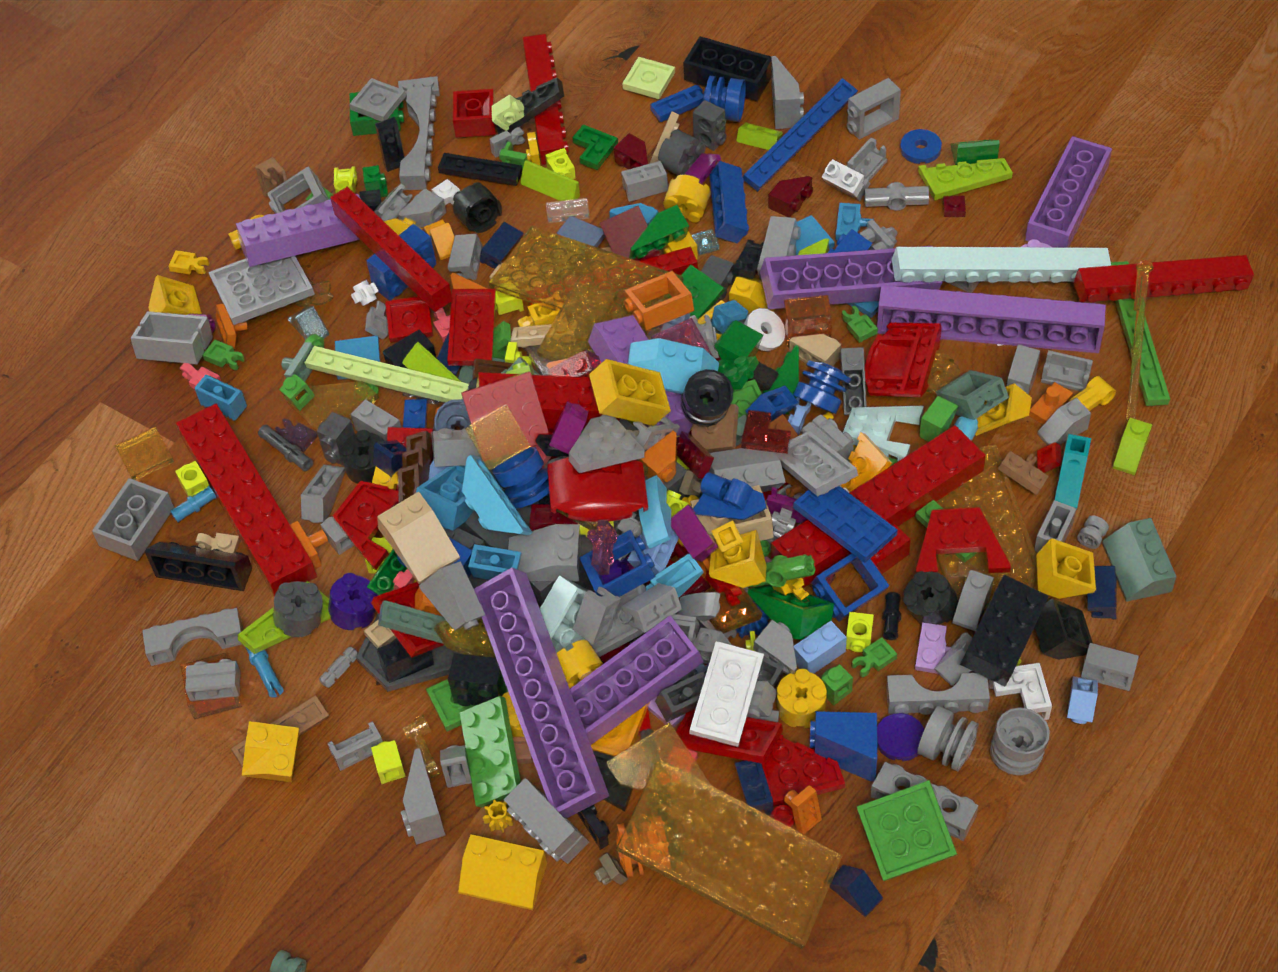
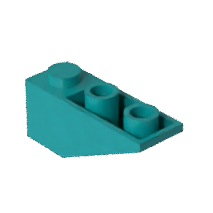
(1072, 470)

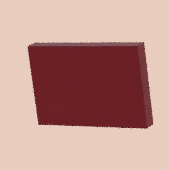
(624, 231)

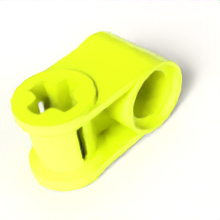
(345, 178)

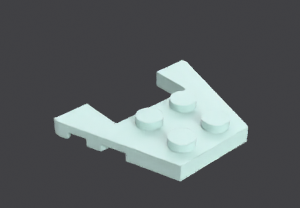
(878, 426)

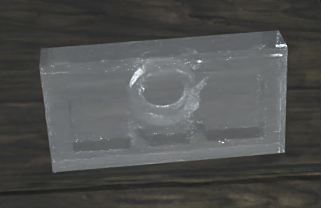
(561, 210)

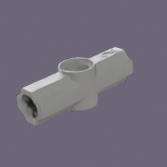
(896, 196)

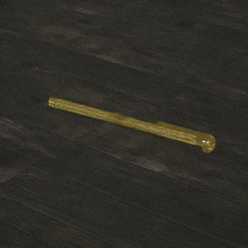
(1143, 269)

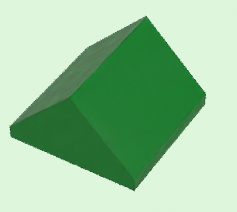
(975, 150)
(738, 341)

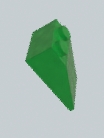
(798, 615)

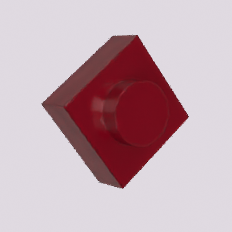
(954, 206)

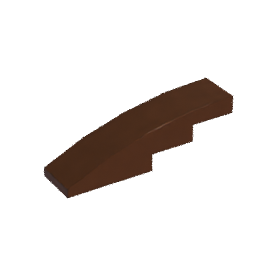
(414, 464)

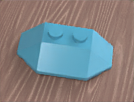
(672, 359)
(489, 500)

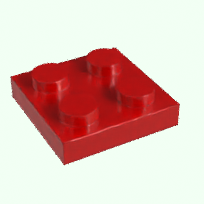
(408, 316)

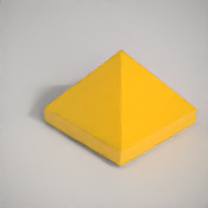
(727, 536)

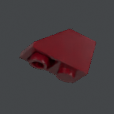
(630, 152)
(789, 195)

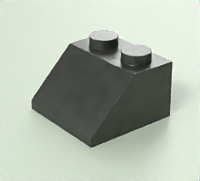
(1062, 631)

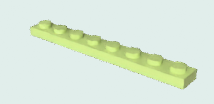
(385, 375)

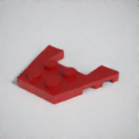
(359, 518)
(960, 532)

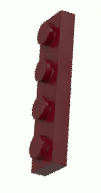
(693, 455)

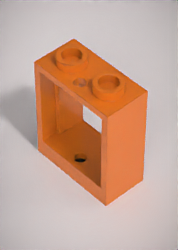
(664, 311)

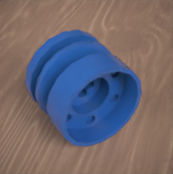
(729, 98)
(822, 386)
(523, 477)

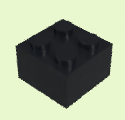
(475, 679)

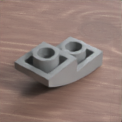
(700, 605)

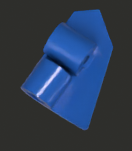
(728, 498)

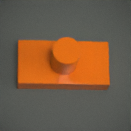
(226, 326)
(1049, 402)
(310, 542)
(804, 808)

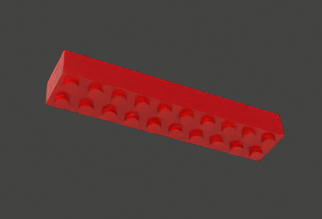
(893, 495)
(246, 499)

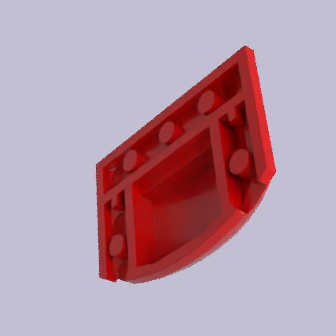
(902, 359)
(597, 494)

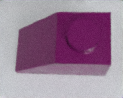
(568, 427)

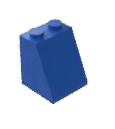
(847, 739)

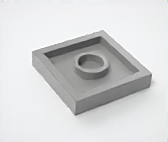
(377, 100)

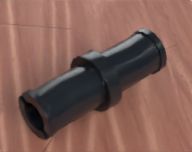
(891, 616)

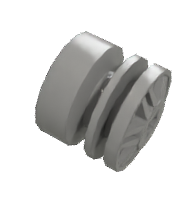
(944, 737)
(1019, 741)

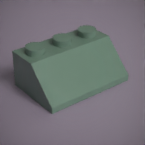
(1140, 560)

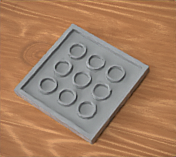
(260, 288)

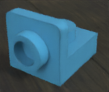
(726, 313)

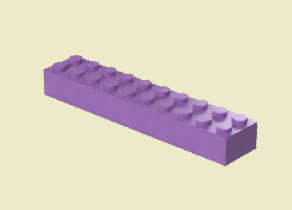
(996, 318)
(540, 694)

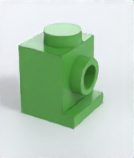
(292, 387)
(834, 680)

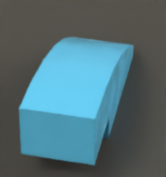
(657, 519)
(679, 575)

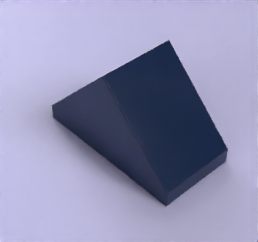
(388, 456)
(856, 889)

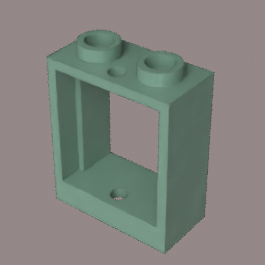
(974, 390)

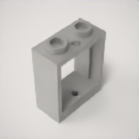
(882, 93)
(295, 186)

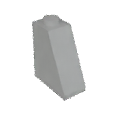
(453, 596)

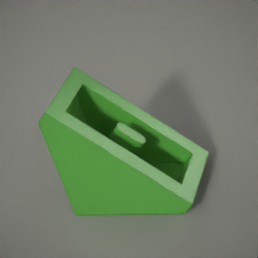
(937, 418)

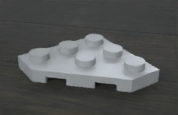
(604, 444)

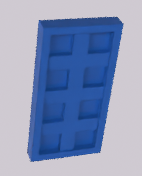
(847, 521)

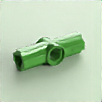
(785, 569)

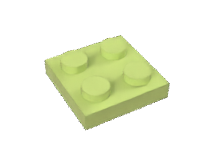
(648, 77)

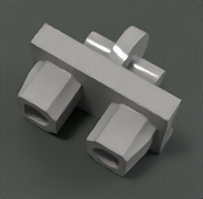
(880, 237)

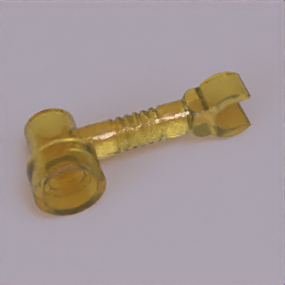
(416, 731)

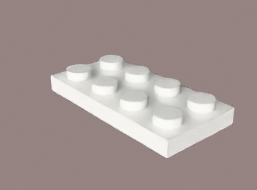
(726, 694)

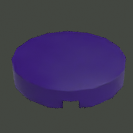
(899, 736)

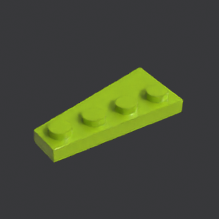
(963, 177)
(265, 634)

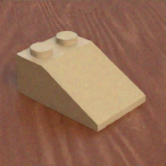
(761, 522)
(417, 537)

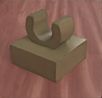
(690, 484)
(610, 871)

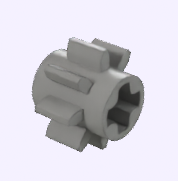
(782, 522)

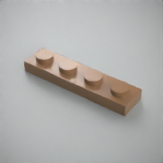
(304, 717)

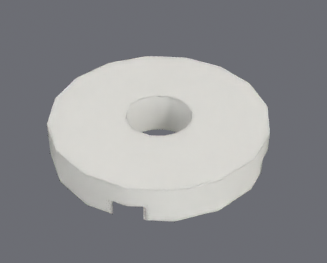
(772, 323)

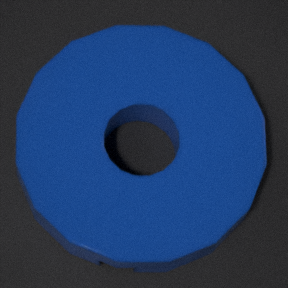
(920, 137)

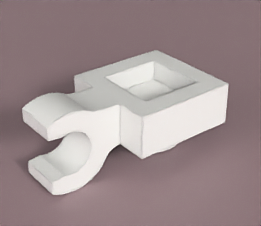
(446, 191)

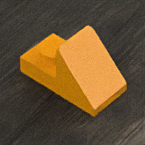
(441, 237)

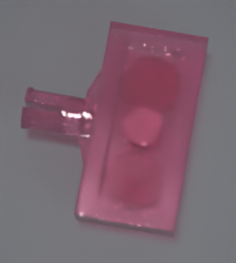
(603, 542)

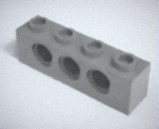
(964, 808)

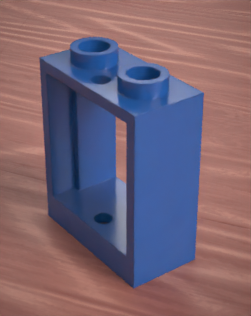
(625, 544)
(867, 571)

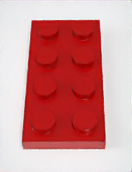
(471, 326)
(755, 743)

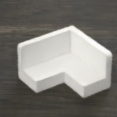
(1030, 683)

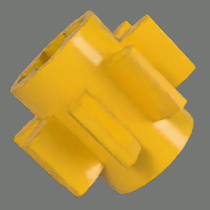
(497, 816)

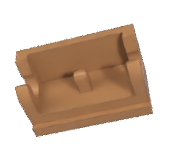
(270, 175)

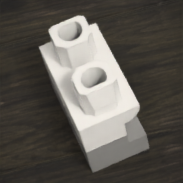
(845, 180)

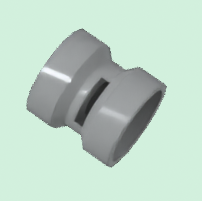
(1093, 532)

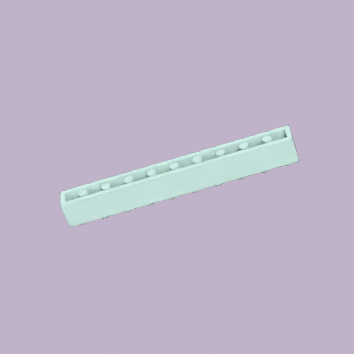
(994, 263)

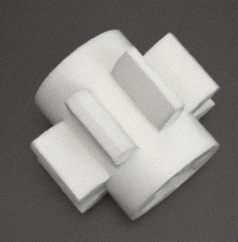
(364, 292)

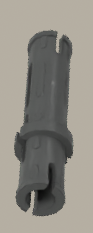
(291, 452)

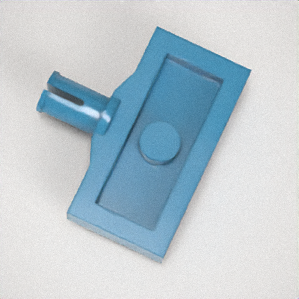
(849, 218)

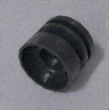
(708, 385)

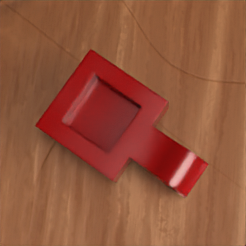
(731, 591)

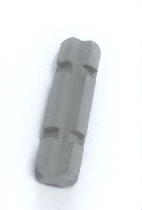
(338, 667)

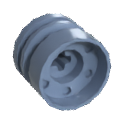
(450, 415)

